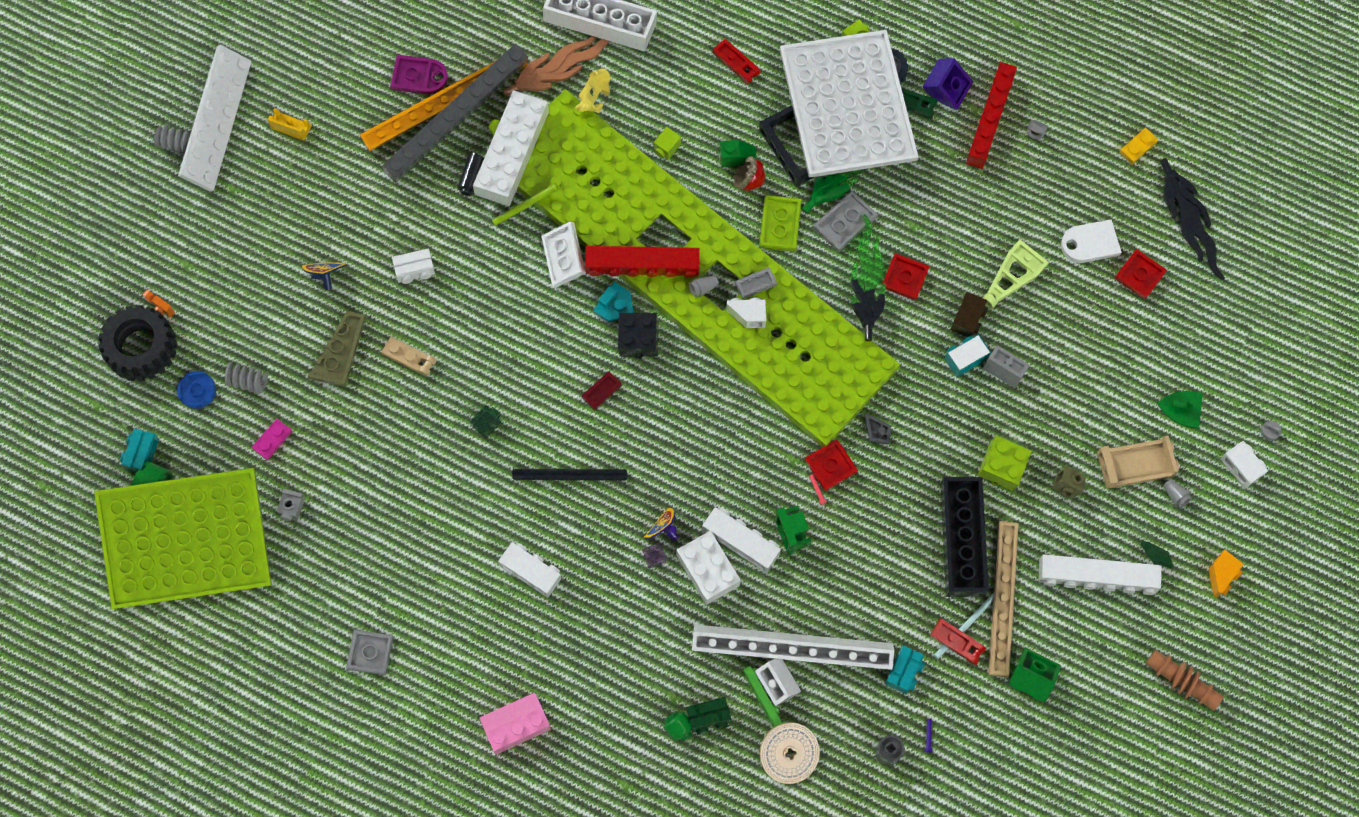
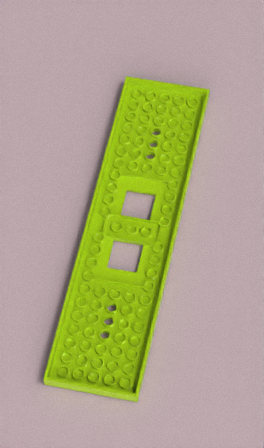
(813, 394)

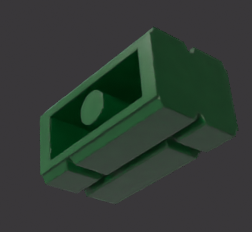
(709, 715)

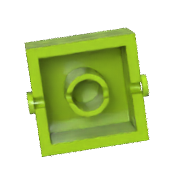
(1004, 463)

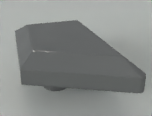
(877, 430)

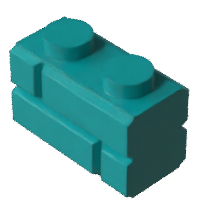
(139, 450)
(904, 670)

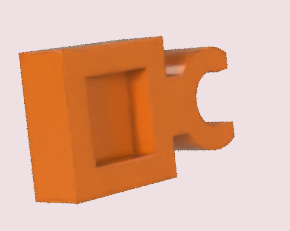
(160, 305)

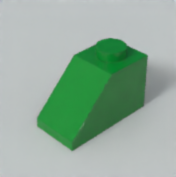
(735, 153)

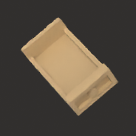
(1138, 463)

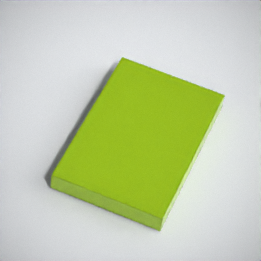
(780, 223)

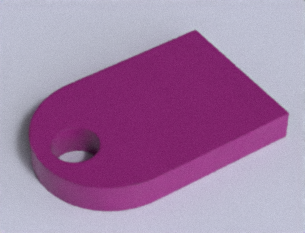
(418, 75)

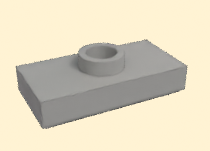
(755, 283)

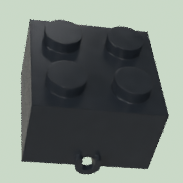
(638, 334)

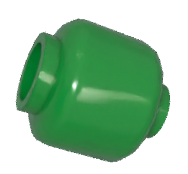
(678, 726)

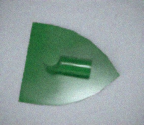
(1183, 408)

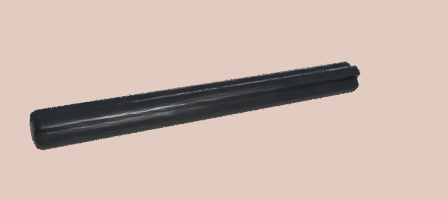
(569, 474)

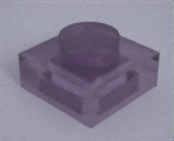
(654, 555)

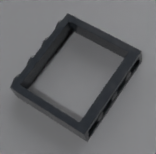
(765, 127)

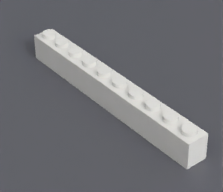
(793, 647)

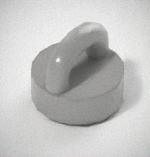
(1037, 127)
(1271, 430)

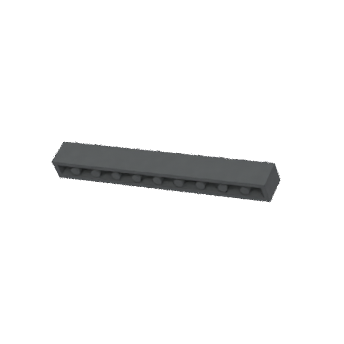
(455, 113)

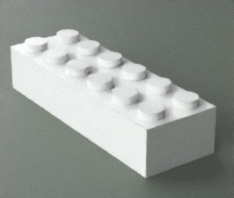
(605, 19)
(511, 148)

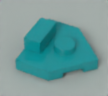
(612, 302)

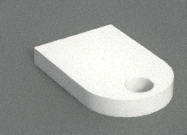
(1092, 242)

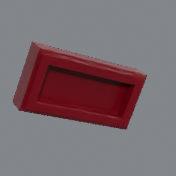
(601, 390)

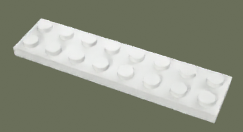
(215, 118)

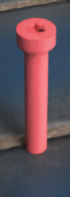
(822, 501)

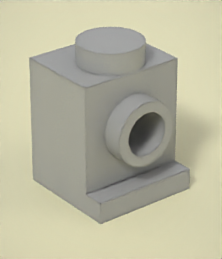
(293, 512)

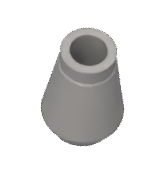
(703, 285)
(1178, 494)

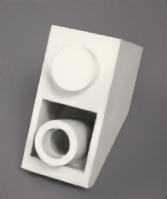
(749, 312)

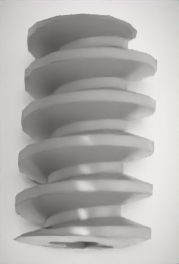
(171, 139)
(244, 379)

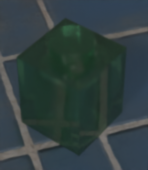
(486, 421)

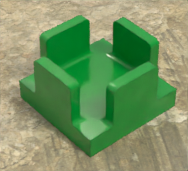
(792, 529)

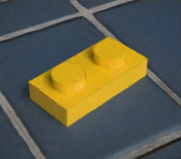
(1138, 146)

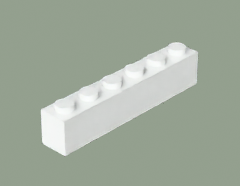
(1099, 574)

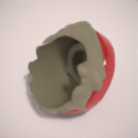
(750, 175)

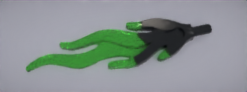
(864, 287)

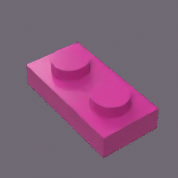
(272, 439)

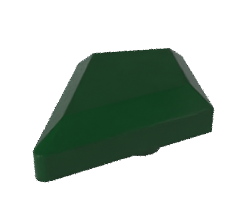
(1157, 555)

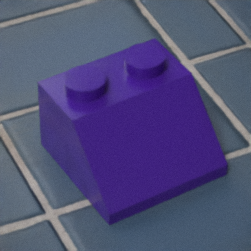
(948, 83)

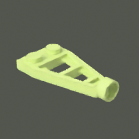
(1024, 257)

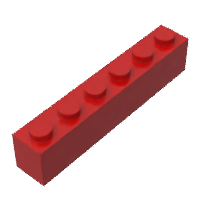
(991, 115)
(642, 261)

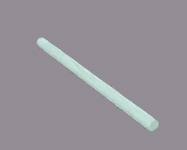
(964, 627)

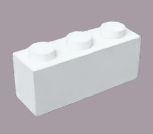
(530, 569)

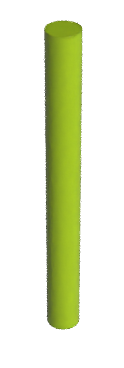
(527, 203)

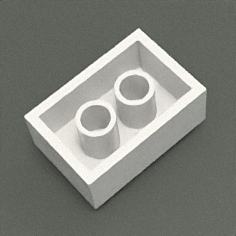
(708, 567)

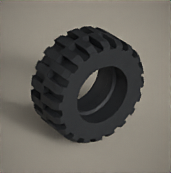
(125, 324)

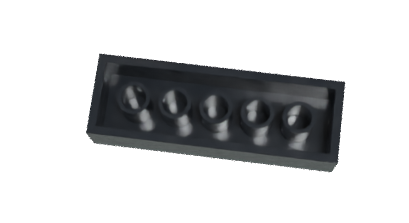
(964, 537)

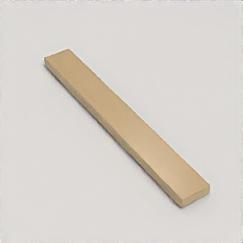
(1003, 599)

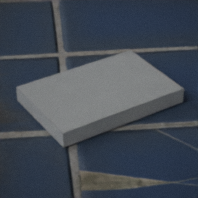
(844, 221)

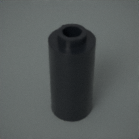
(470, 173)

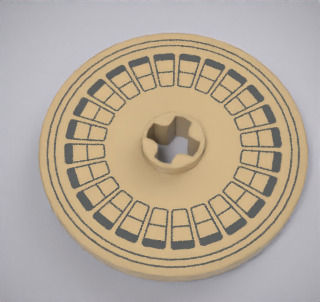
(800, 763)

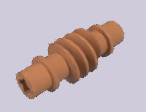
(1184, 679)

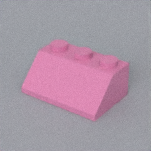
(515, 723)

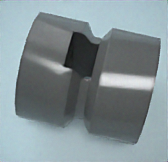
(889, 750)

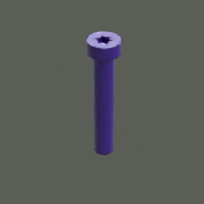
(928, 749)

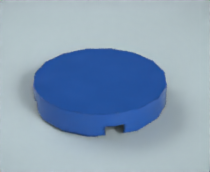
(196, 389)

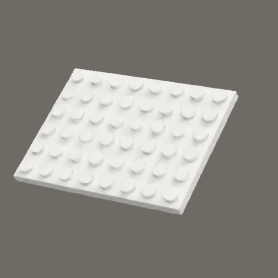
(848, 103)

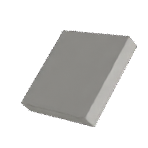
(369, 652)

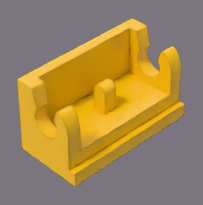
(289, 125)

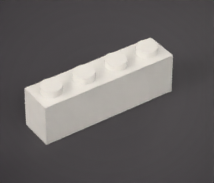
(741, 539)

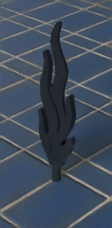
(1190, 209)

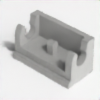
(1006, 366)

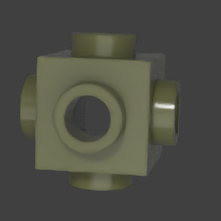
(1069, 482)

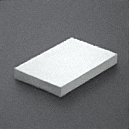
(563, 254)

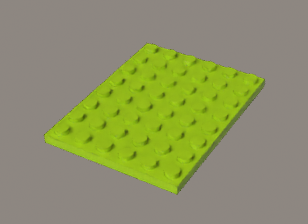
(182, 538)

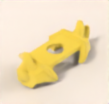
(599, 81)

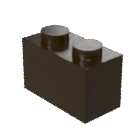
(969, 314)

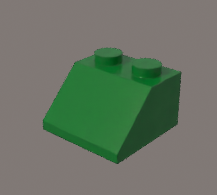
(1034, 675)

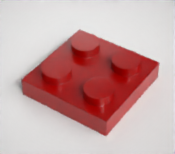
(1140, 274)
(905, 276)
(831, 465)

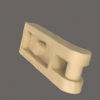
(408, 356)

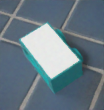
(967, 355)

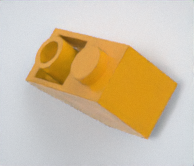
(1223, 571)

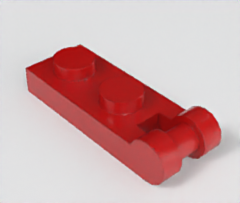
(736, 61)
(957, 641)

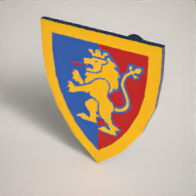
(322, 271)

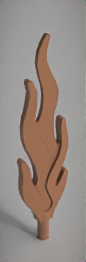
(555, 70)

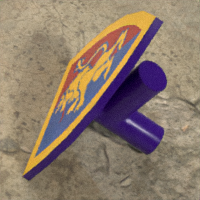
(664, 524)

